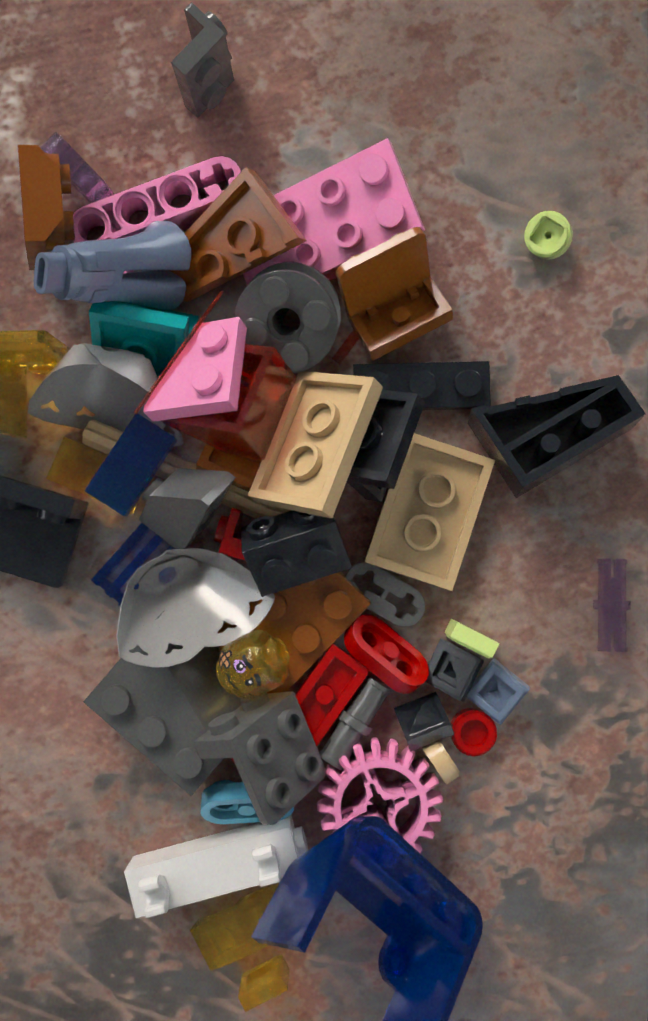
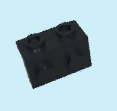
(292, 550)

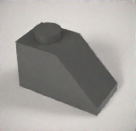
(184, 504)

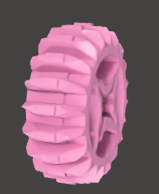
(393, 792)

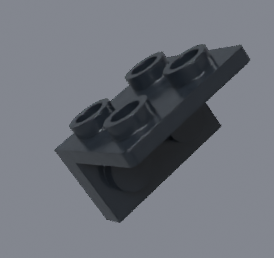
(37, 531)

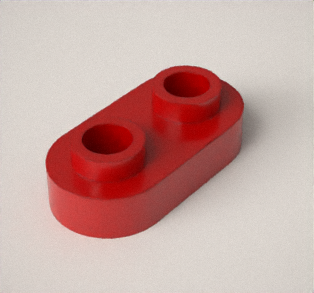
(386, 654)

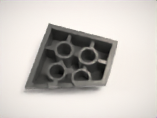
(166, 711)

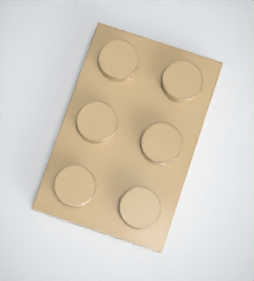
(316, 442)
(430, 512)

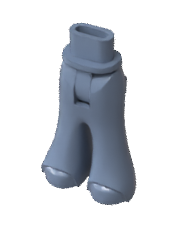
(95, 268)

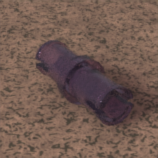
(612, 605)

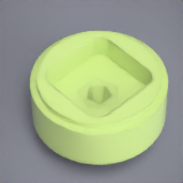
(548, 235)

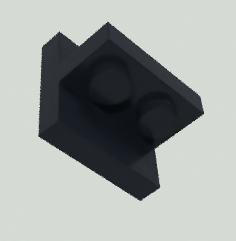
(385, 444)

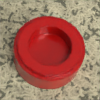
(473, 732)

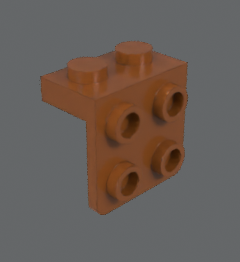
(392, 293)

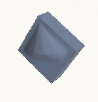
(497, 691)

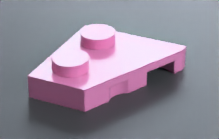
(204, 375)

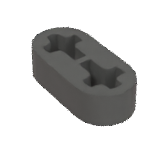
(393, 585)

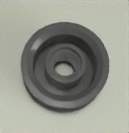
(305, 292)

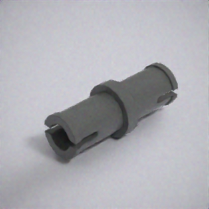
(354, 722)

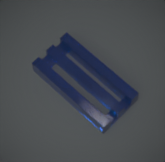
(101, 577)

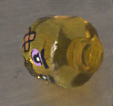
(252, 664)

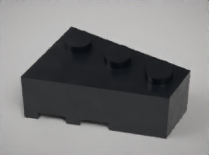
(553, 430)

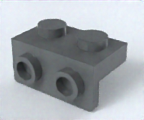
(205, 63)

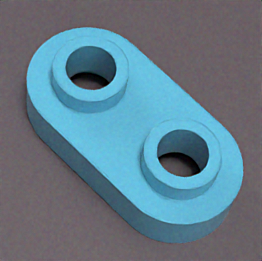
(229, 804)

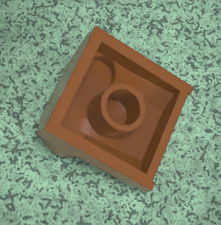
(42, 187)

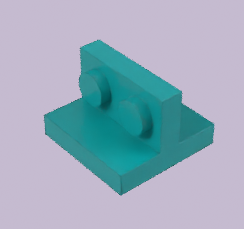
(140, 330)

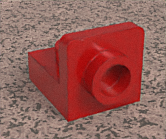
(227, 534)

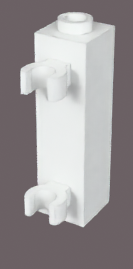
(212, 866)

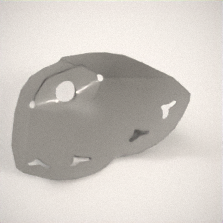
(103, 381)
(193, 605)

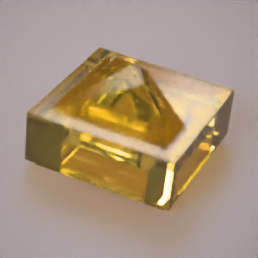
(263, 982)

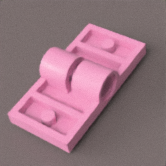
(347, 210)

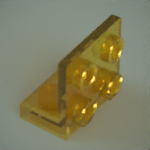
(18, 351)

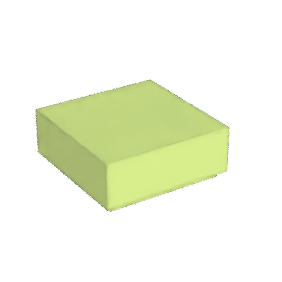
(471, 639)

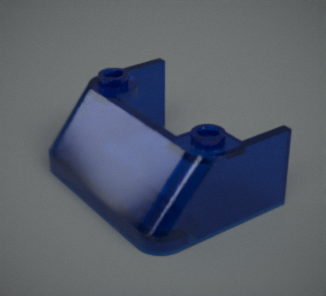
(425, 916)

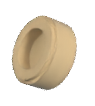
(441, 761)

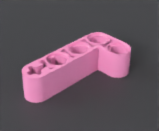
(156, 198)

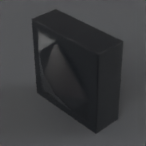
(453, 669)
(423, 721)

